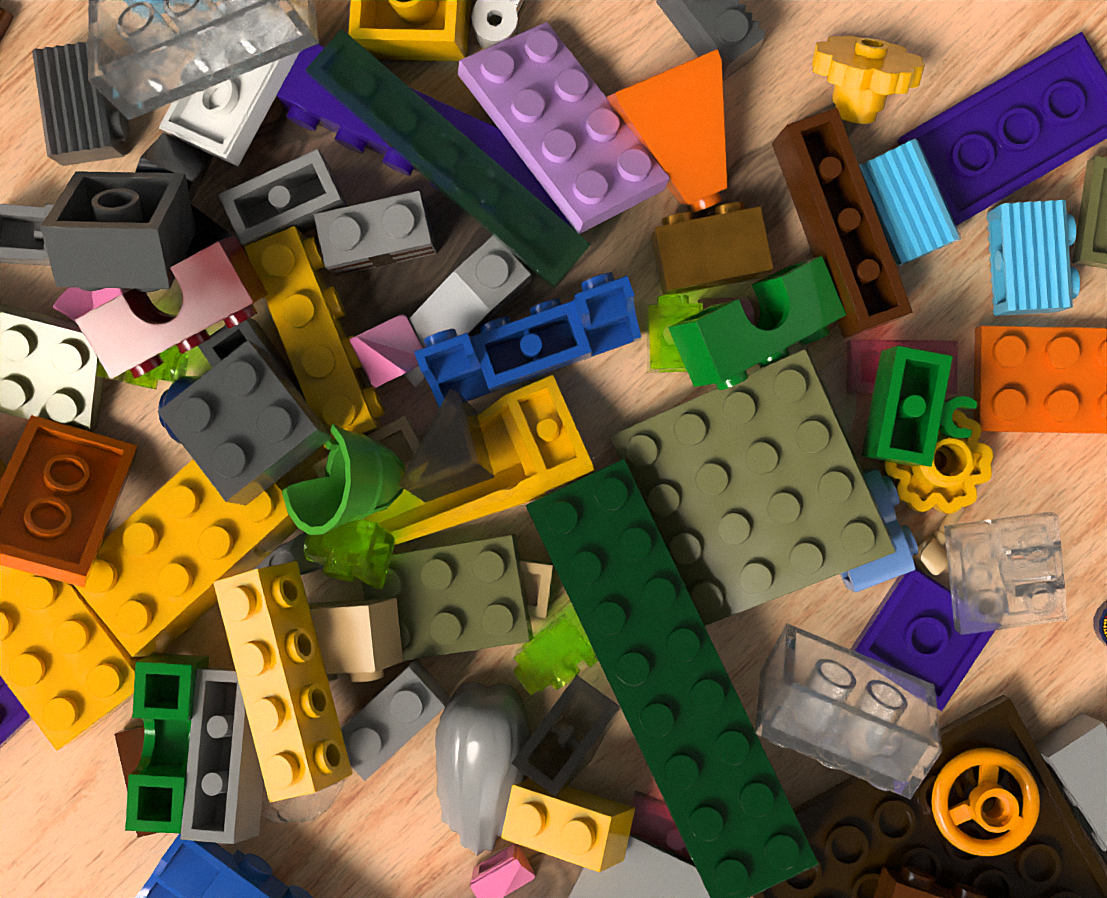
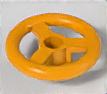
(1001, 817)

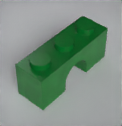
(723, 343)
(165, 703)

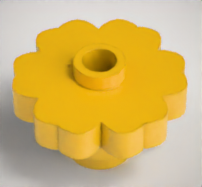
(865, 74)
(953, 483)

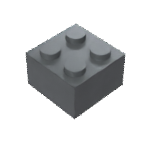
(119, 230)
(244, 424)

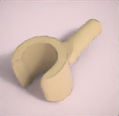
(931, 555)

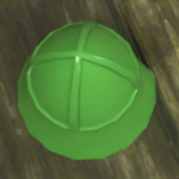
(357, 482)

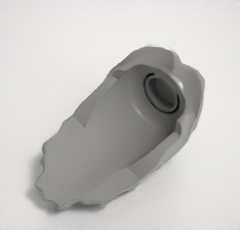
(474, 755)

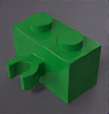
(911, 407)

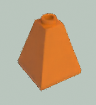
(682, 127)

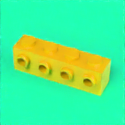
(312, 332)
(283, 681)

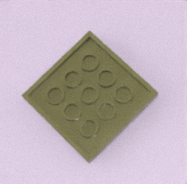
(756, 489)

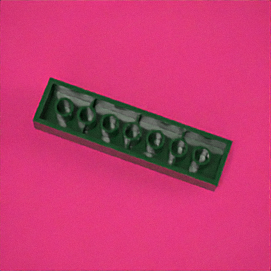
(671, 685)

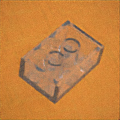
(848, 711)

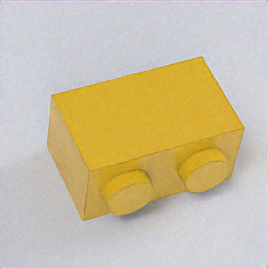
(569, 827)

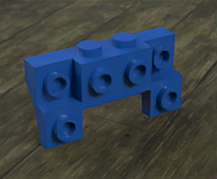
(520, 350)
(210, 871)

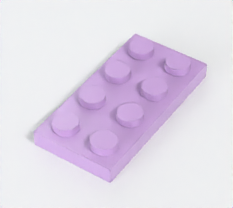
(562, 127)

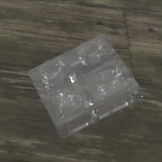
(1006, 572)

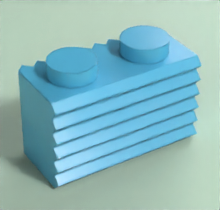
(909, 203)
(1032, 258)

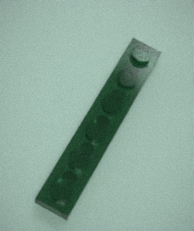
(448, 159)

